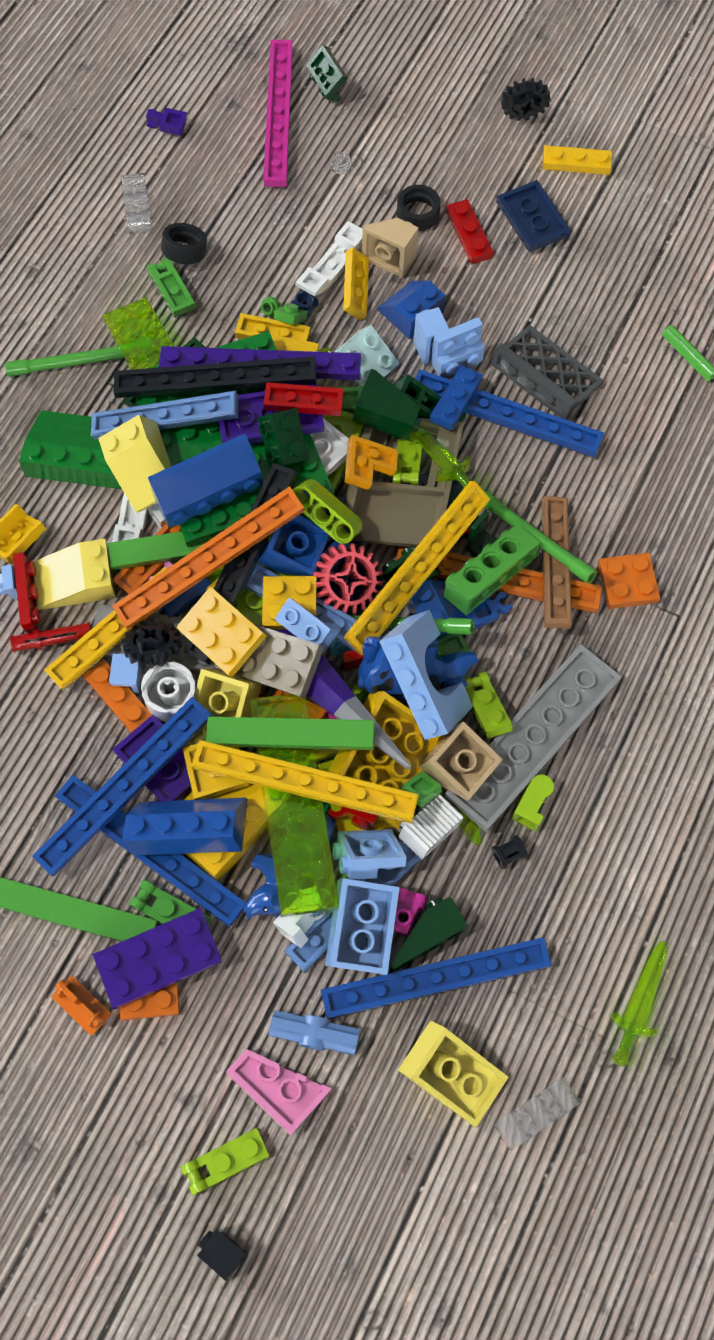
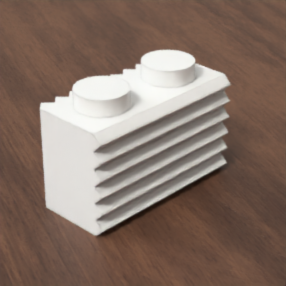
(430, 826)

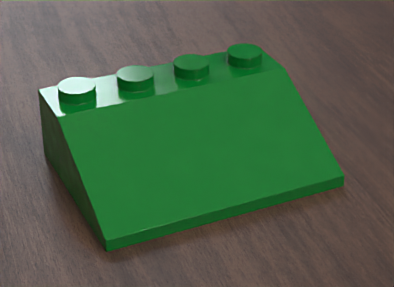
(64, 451)

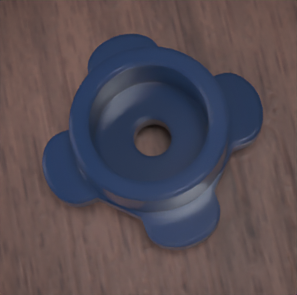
(305, 297)

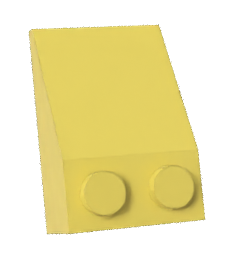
(133, 455)
(74, 575)
(223, 696)
(453, 1073)

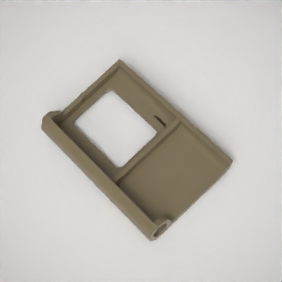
(402, 512)

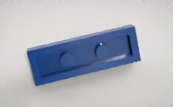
(456, 397)

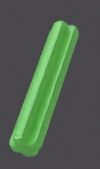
(689, 352)

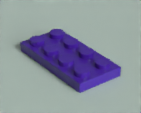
(251, 409)
(157, 958)

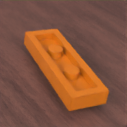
(117, 698)

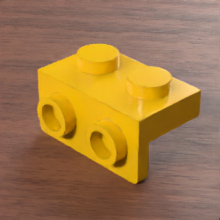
(18, 532)

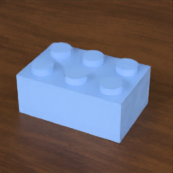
(362, 926)

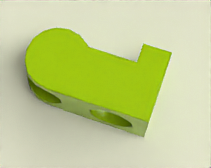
(536, 794)

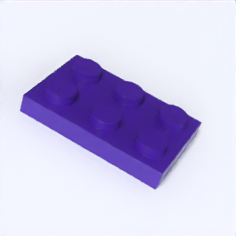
(173, 778)

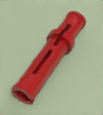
(20, 641)

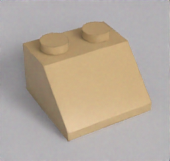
(390, 245)
(461, 761)

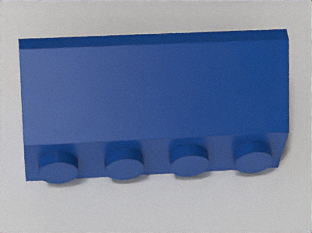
(206, 481)
(186, 826)

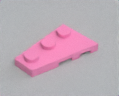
(278, 1091)

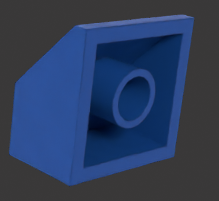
(409, 301)
(295, 547)
(431, 597)

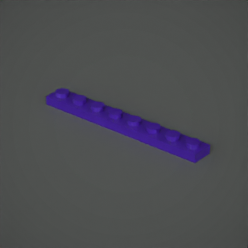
(329, 364)

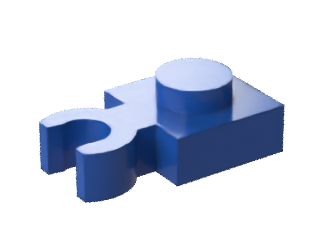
(488, 611)

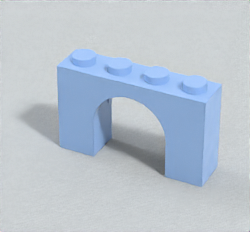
(405, 649)

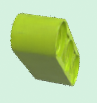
(340, 514)

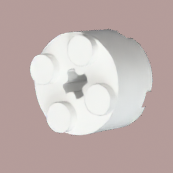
(166, 680)

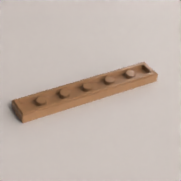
(555, 574)

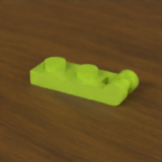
(408, 461)
(487, 706)
(226, 1161)

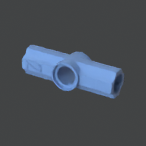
(314, 1032)

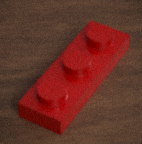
(469, 231)
(304, 398)
(26, 592)

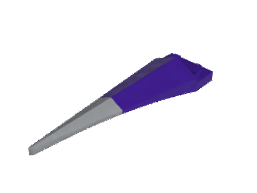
(336, 697)

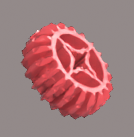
(349, 567)

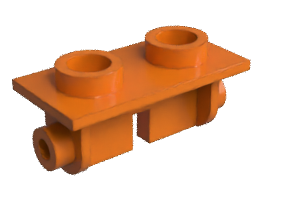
(81, 1005)

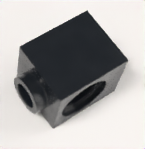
(221, 1253)

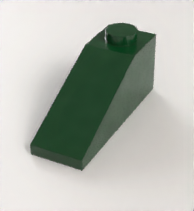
(421, 396)
(434, 929)

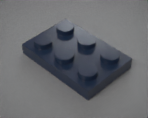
(533, 216)

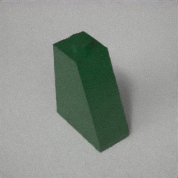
(386, 408)

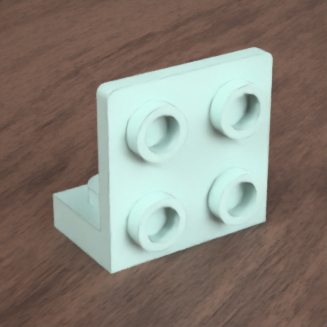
(373, 353)

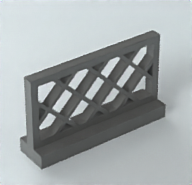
(536, 381)

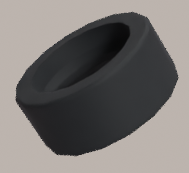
(419, 193)
(183, 253)

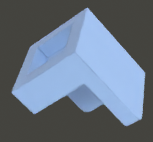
(125, 673)

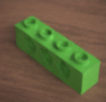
(504, 557)

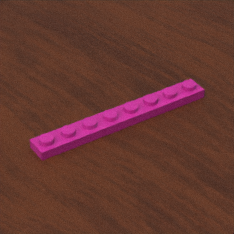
(278, 114)

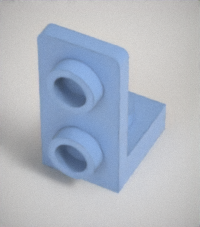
(306, 625)

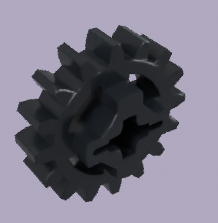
(525, 99)
(152, 643)

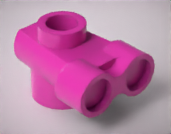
(410, 905)

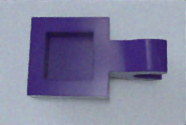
(170, 121)

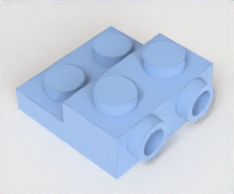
(458, 347)
(366, 851)

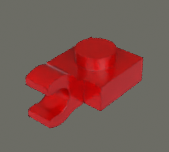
(359, 819)

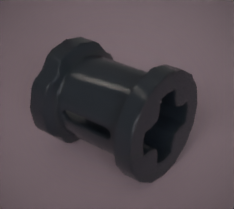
(509, 852)

